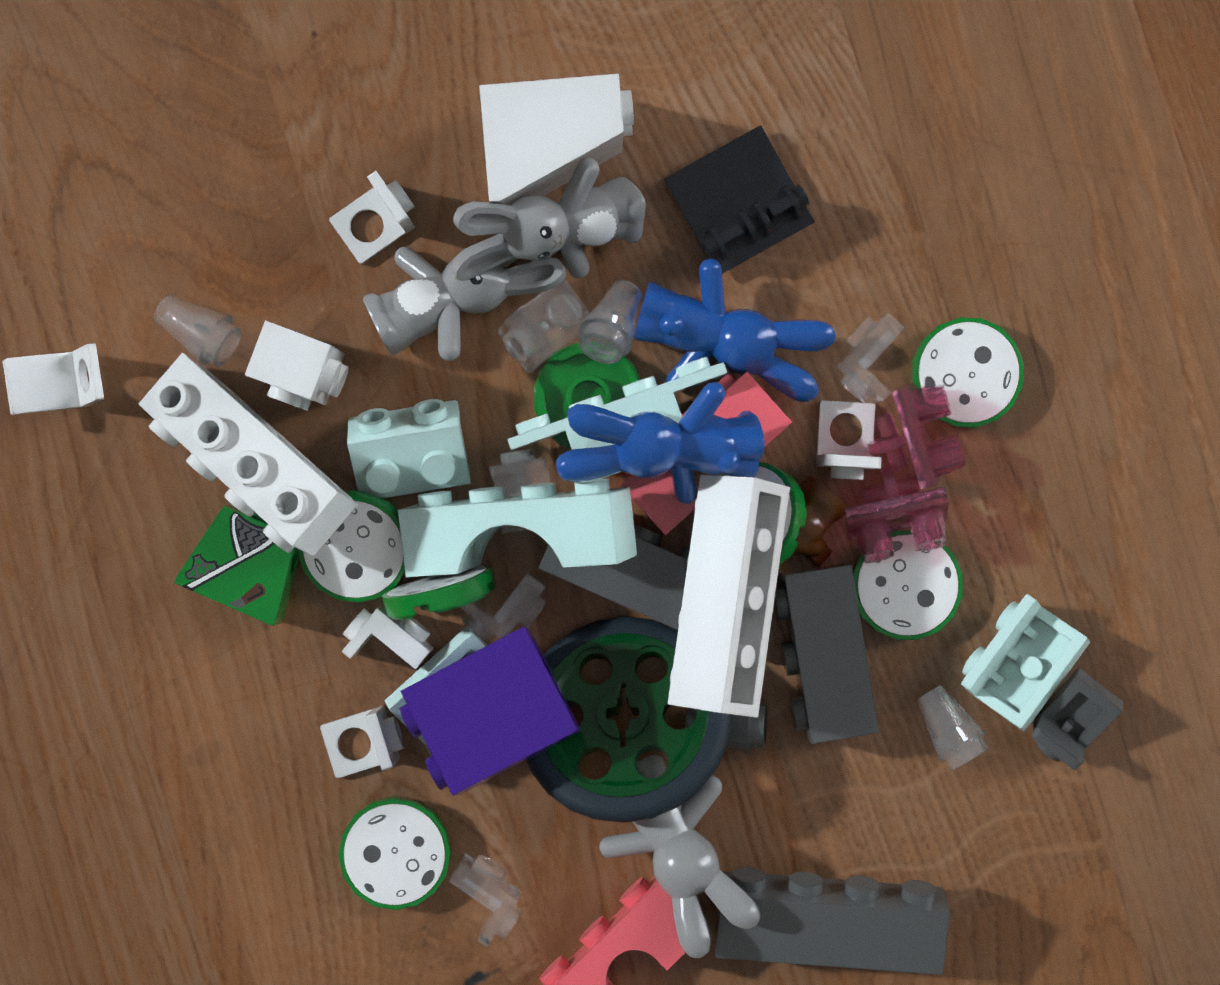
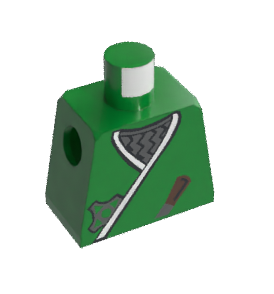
(241, 567)

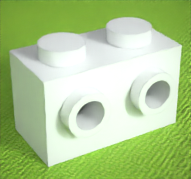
(297, 366)

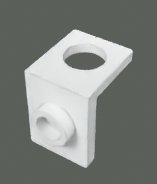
(387, 201)
(53, 381)
(852, 460)
(384, 737)

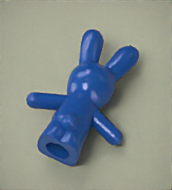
(737, 337)
(654, 444)

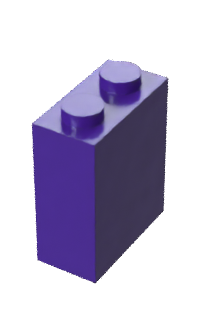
(488, 712)

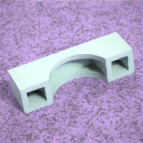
(580, 525)

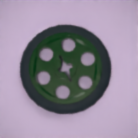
(623, 792)

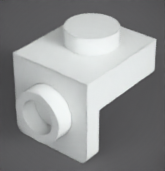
(402, 636)

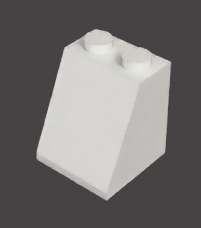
(546, 127)

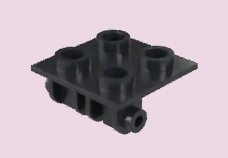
(740, 199)

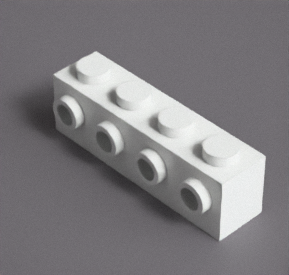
(247, 456)
(729, 595)

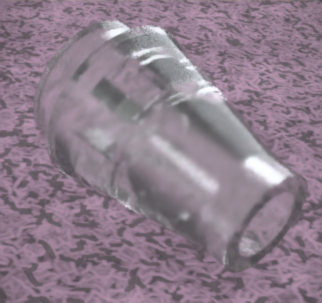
(611, 325)
(201, 331)
(951, 728)

